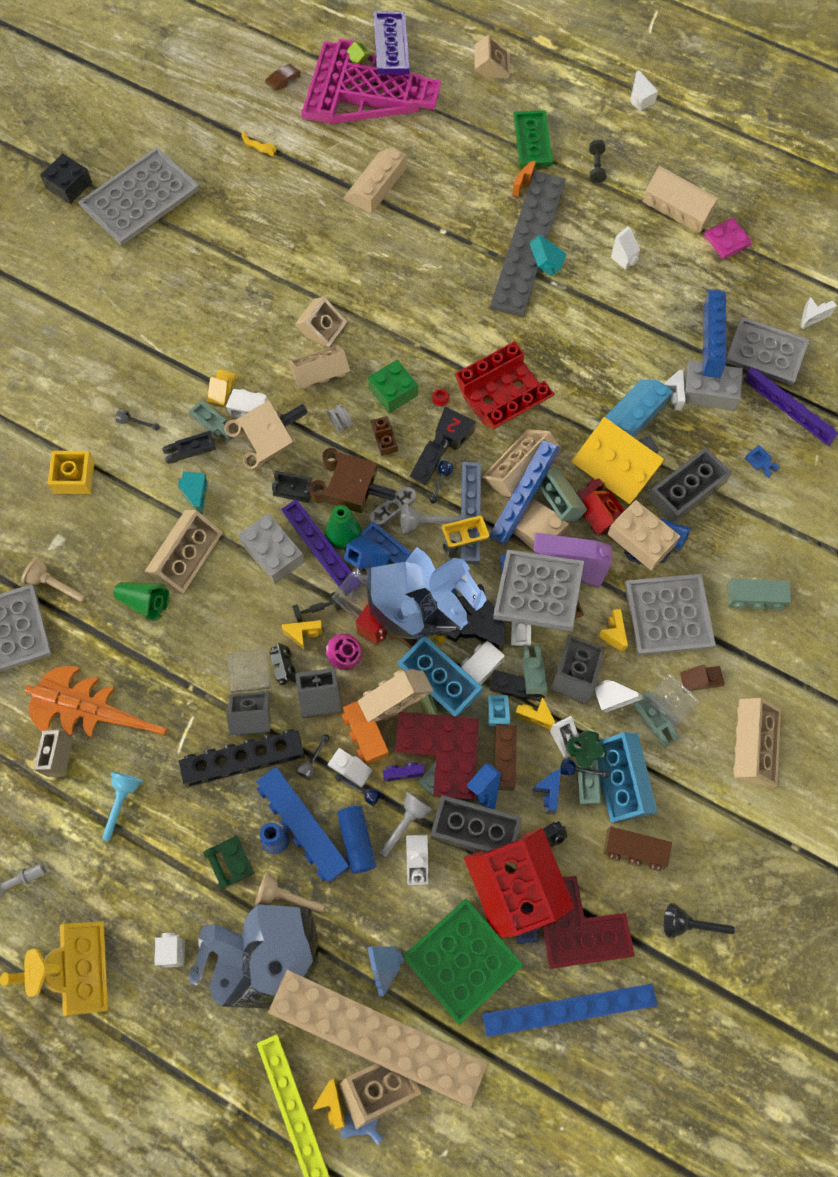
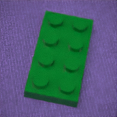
(532, 138)

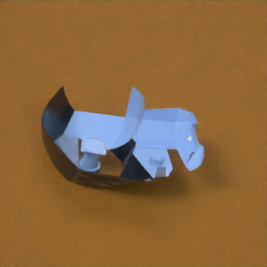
(417, 599)

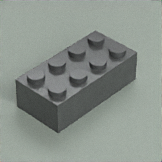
(689, 485)
(473, 826)

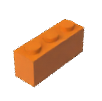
(366, 734)

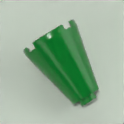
(342, 527)
(143, 598)

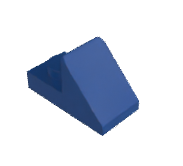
(486, 785)
(551, 786)

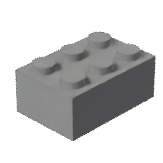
(712, 391)
(271, 548)

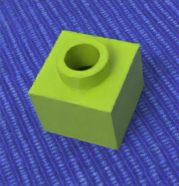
(358, 52)

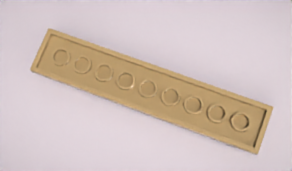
(378, 1038)

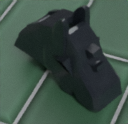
(481, 624)

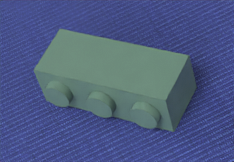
(562, 496)
(758, 594)

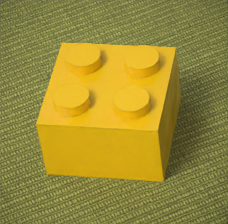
(71, 472)

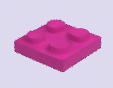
(728, 238)

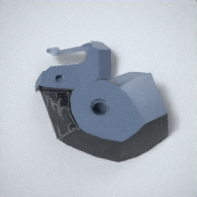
(256, 961)

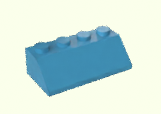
(640, 406)
(450, 683)
(628, 786)

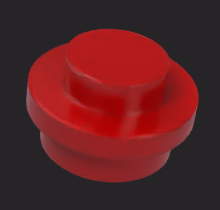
(440, 397)

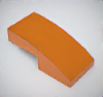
(523, 177)

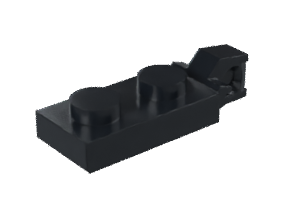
(428, 460)

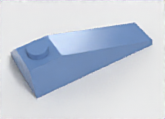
(385, 966)

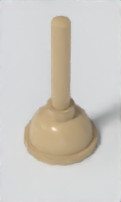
(37, 572)
(270, 891)

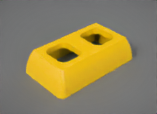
(462, 527)

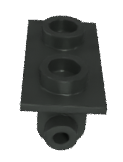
(281, 655)

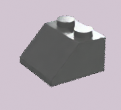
(249, 713)

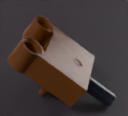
(350, 482)

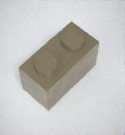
(53, 753)

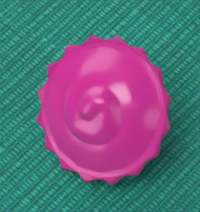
(344, 651)

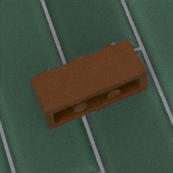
(506, 756)
(637, 848)

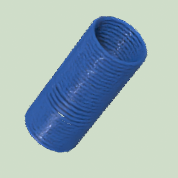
(355, 831)

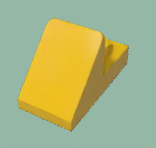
(220, 387)
(297, 631)
(616, 636)
(541, 717)
(332, 1098)

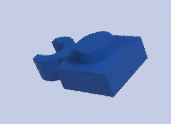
(761, 459)

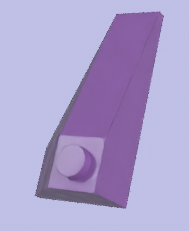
(595, 554)

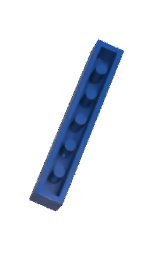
(714, 334)
(303, 826)

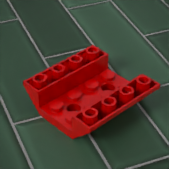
(495, 379)
(534, 881)

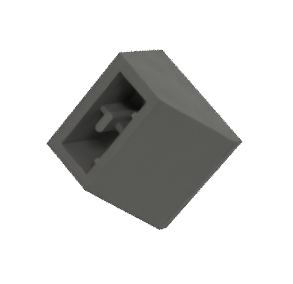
(318, 692)

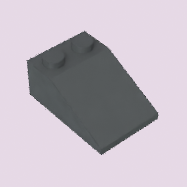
(578, 669)

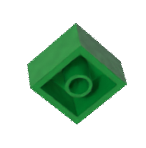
(393, 386)

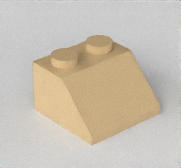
(491, 59)
(321, 322)

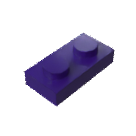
(394, 773)

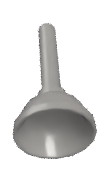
(411, 519)
(415, 809)

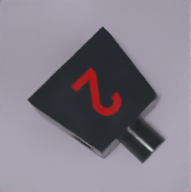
(454, 428)

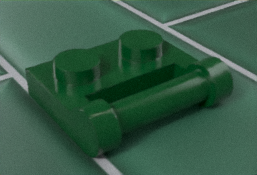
(235, 859)

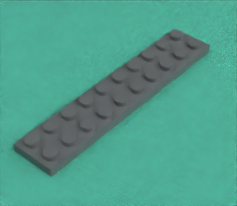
(520, 265)

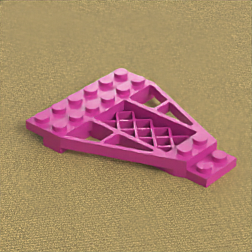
(330, 89)

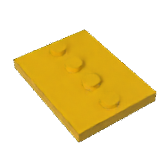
(617, 460)

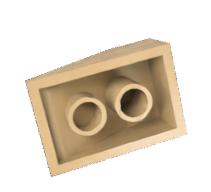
(539, 520)
(375, 1093)

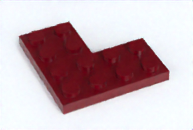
(450, 741)
(588, 940)

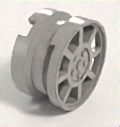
(340, 418)

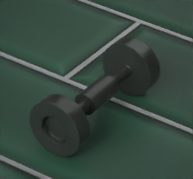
(597, 148)
(314, 608)

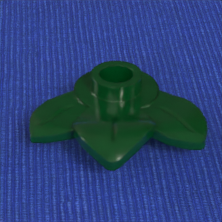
(588, 750)

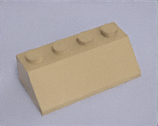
(377, 179)
(680, 199)
(512, 465)
(184, 551)
(757, 742)

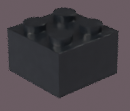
(66, 178)

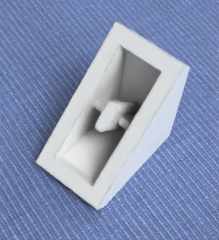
(562, 733)

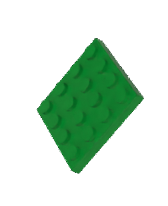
(462, 961)

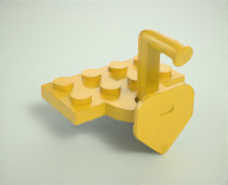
(77, 967)

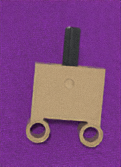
(266, 431)

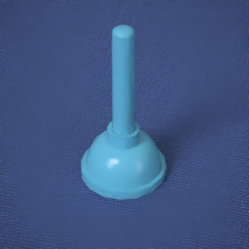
(123, 785)

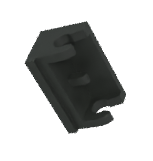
(291, 486)

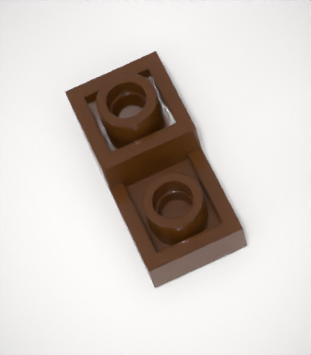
(280, 77)
(384, 435)

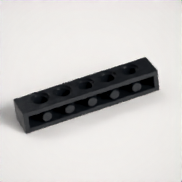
(233, 767)

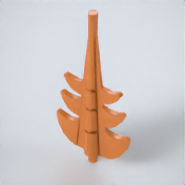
(55, 697)

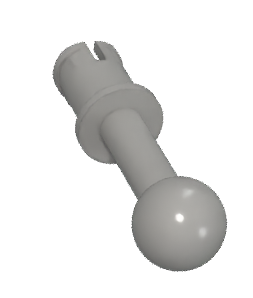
(25, 876)

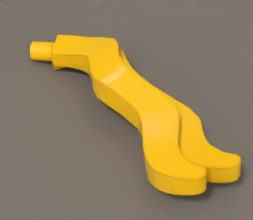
(263, 148)

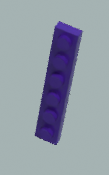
(790, 406)
(316, 542)

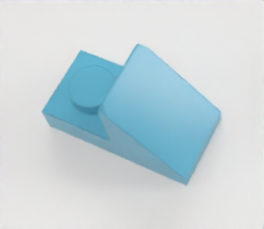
(498, 710)

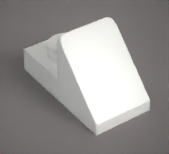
(814, 313)
(676, 384)
(520, 634)
(350, 767)

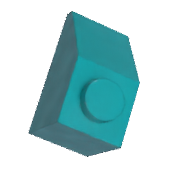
(547, 255)
(194, 489)

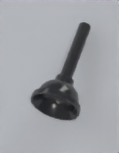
(677, 923)

